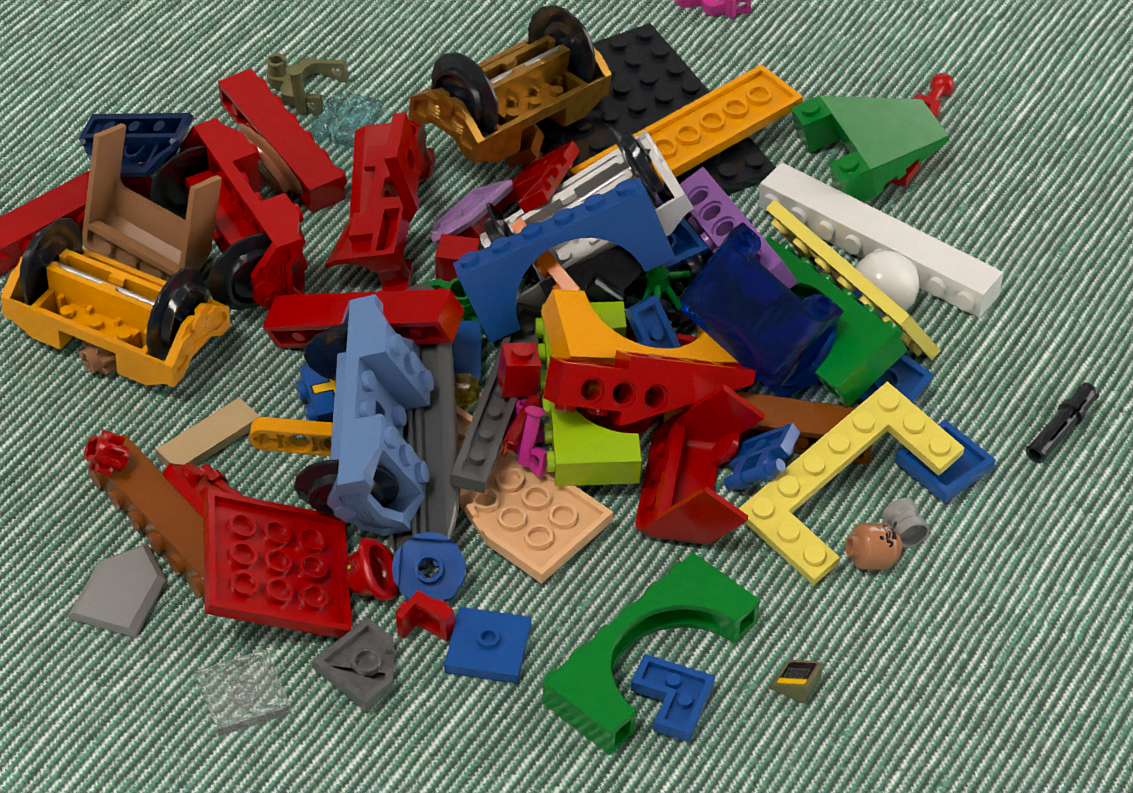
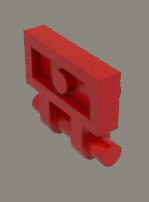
(194, 481)

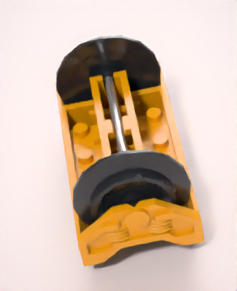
(84, 295)

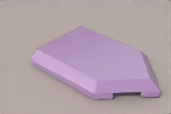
(470, 209)

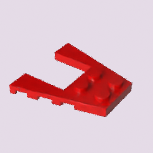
(533, 184)

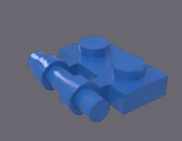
(762, 457)

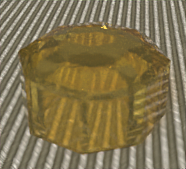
(466, 389)

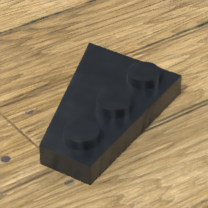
(615, 265)

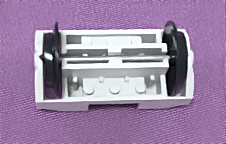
(628, 161)

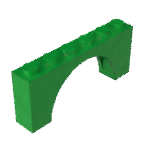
(863, 342)
(687, 597)

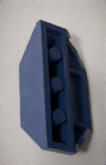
(148, 138)

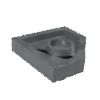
(360, 664)

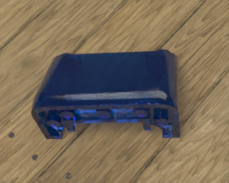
(756, 313)

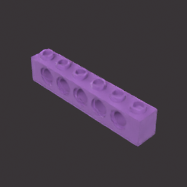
(718, 215)

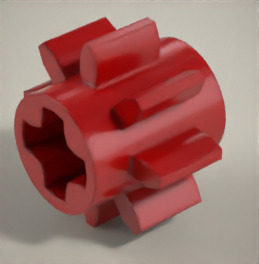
(106, 453)

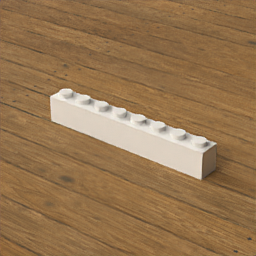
(864, 230)

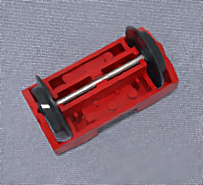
(256, 236)

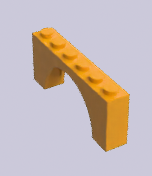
(580, 334)

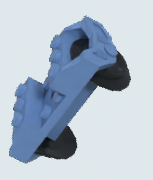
(371, 469)

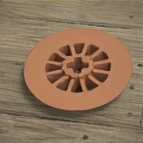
(272, 166)

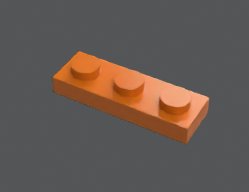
(548, 265)

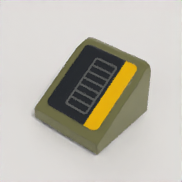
(798, 679)

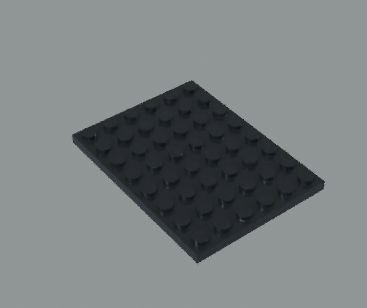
(644, 88)

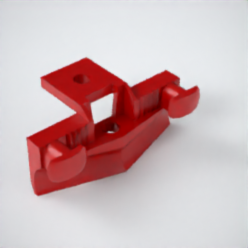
(385, 162)

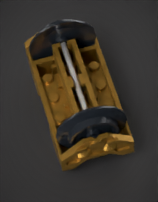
(492, 101)

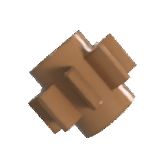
(97, 359)

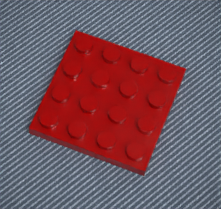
(275, 565)

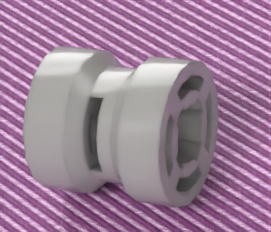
(904, 519)

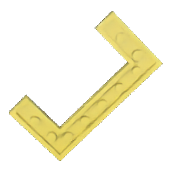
(810, 245)
(773, 505)

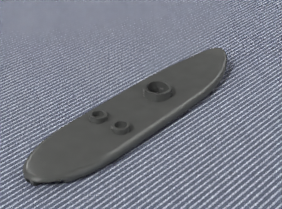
(434, 439)

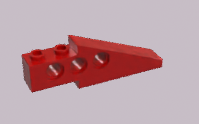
(672, 379)

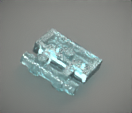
(353, 115)

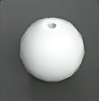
(892, 275)

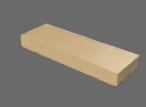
(209, 435)

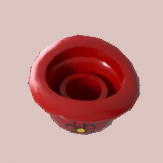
(370, 570)

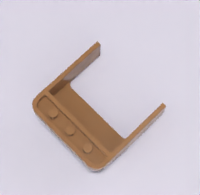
(138, 230)

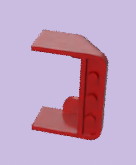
(682, 470)

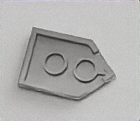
(121, 592)

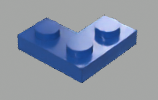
(651, 324)
(680, 689)

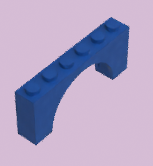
(618, 216)

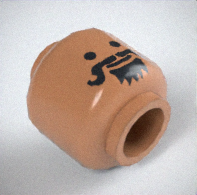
(873, 546)

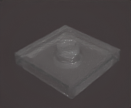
(242, 692)

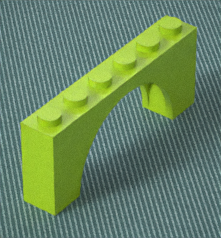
(581, 449)

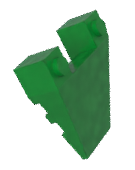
(878, 132)

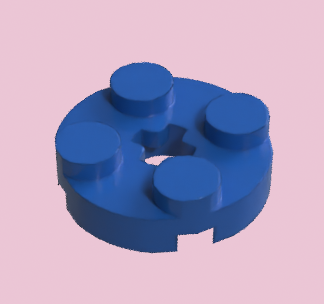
(445, 556)

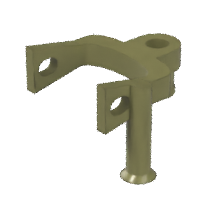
(290, 80)

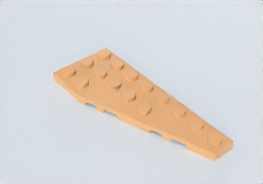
(528, 515)

